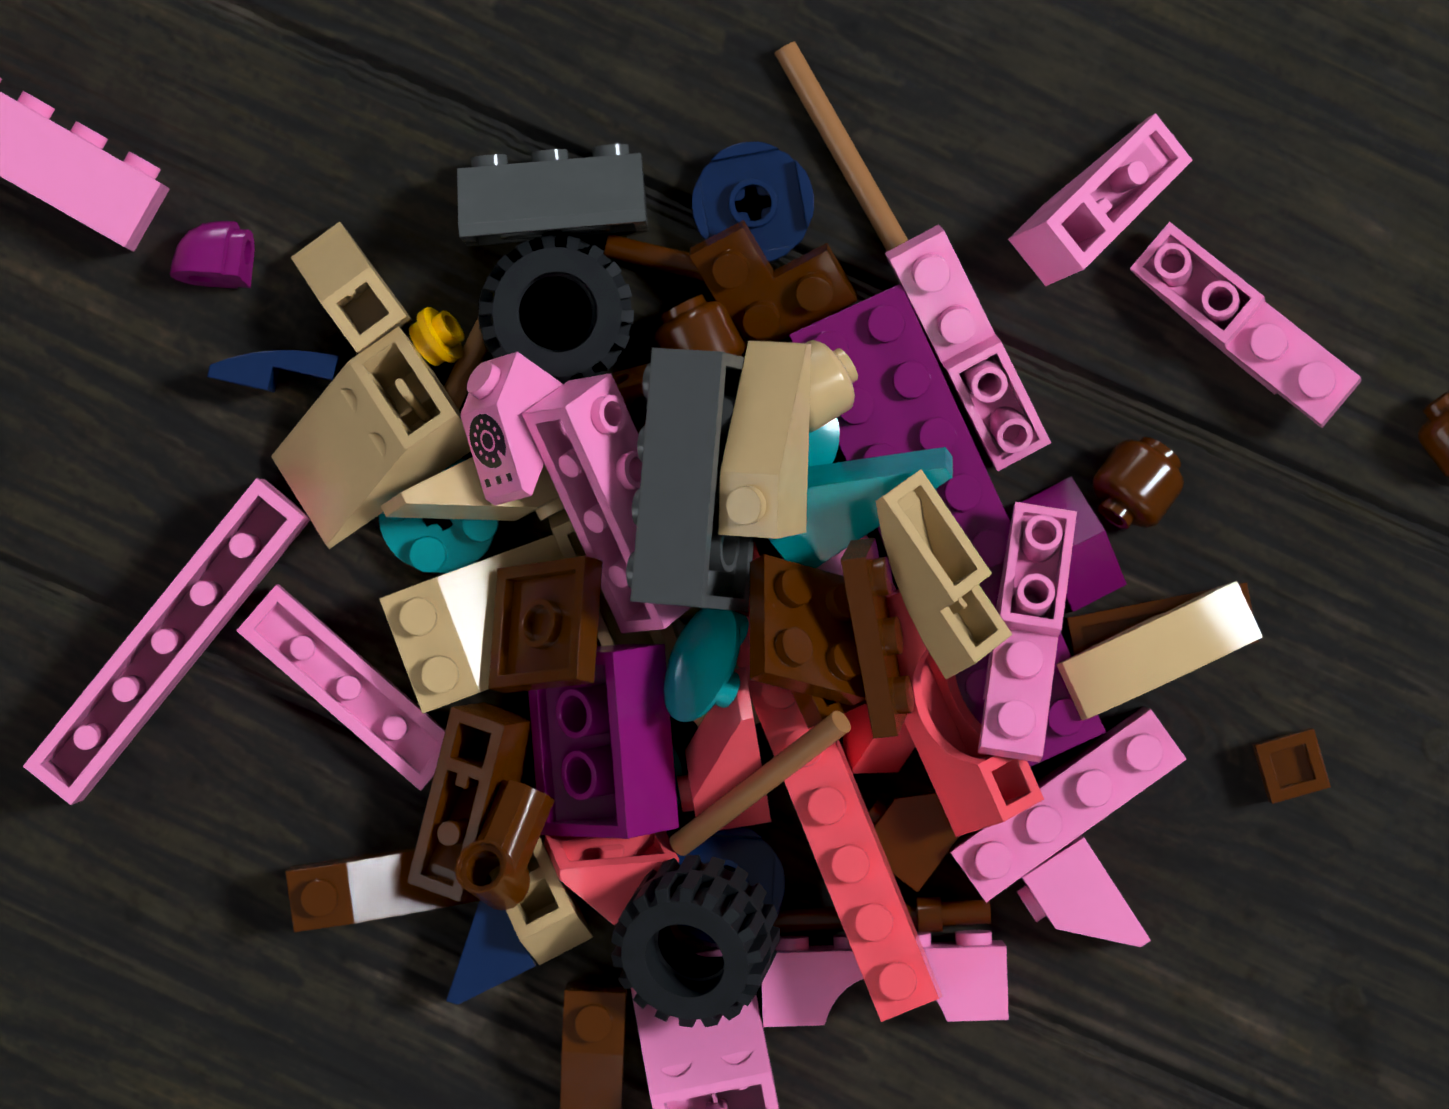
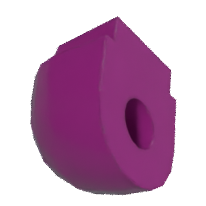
(215, 256)

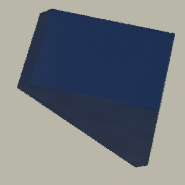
(489, 955)

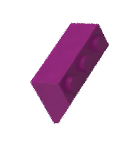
(607, 748)

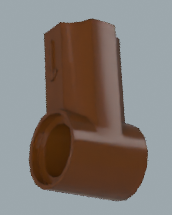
(506, 841)

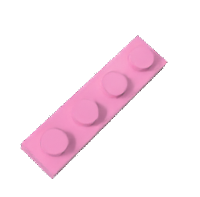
(345, 685)

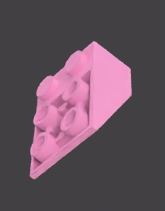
(707, 1065)

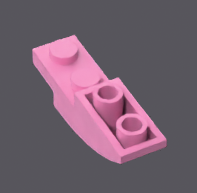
(1245, 325)
(968, 348)
(1033, 609)

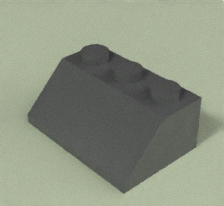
(551, 196)

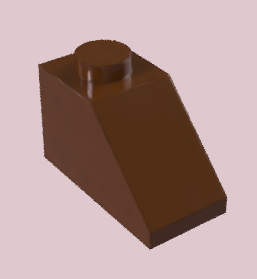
(913, 834)

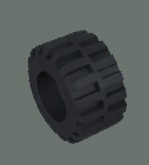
(567, 259)
(674, 977)

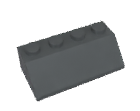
(677, 506)

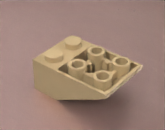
(370, 437)

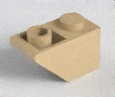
(350, 288)

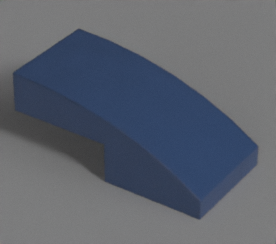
(262, 369)

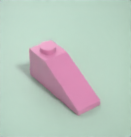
(1100, 202)

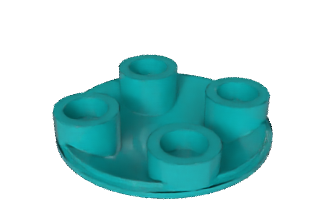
(704, 664)

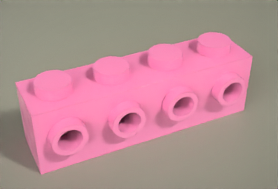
(596, 471)

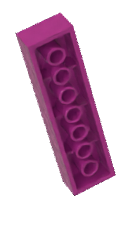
(908, 408)

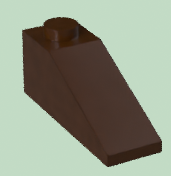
(476, 754)
(358, 891)
(593, 1046)

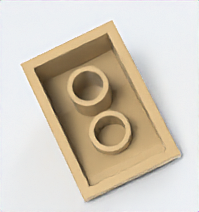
(448, 625)

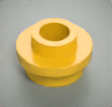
(437, 336)

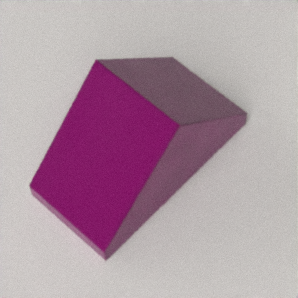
(1093, 562)

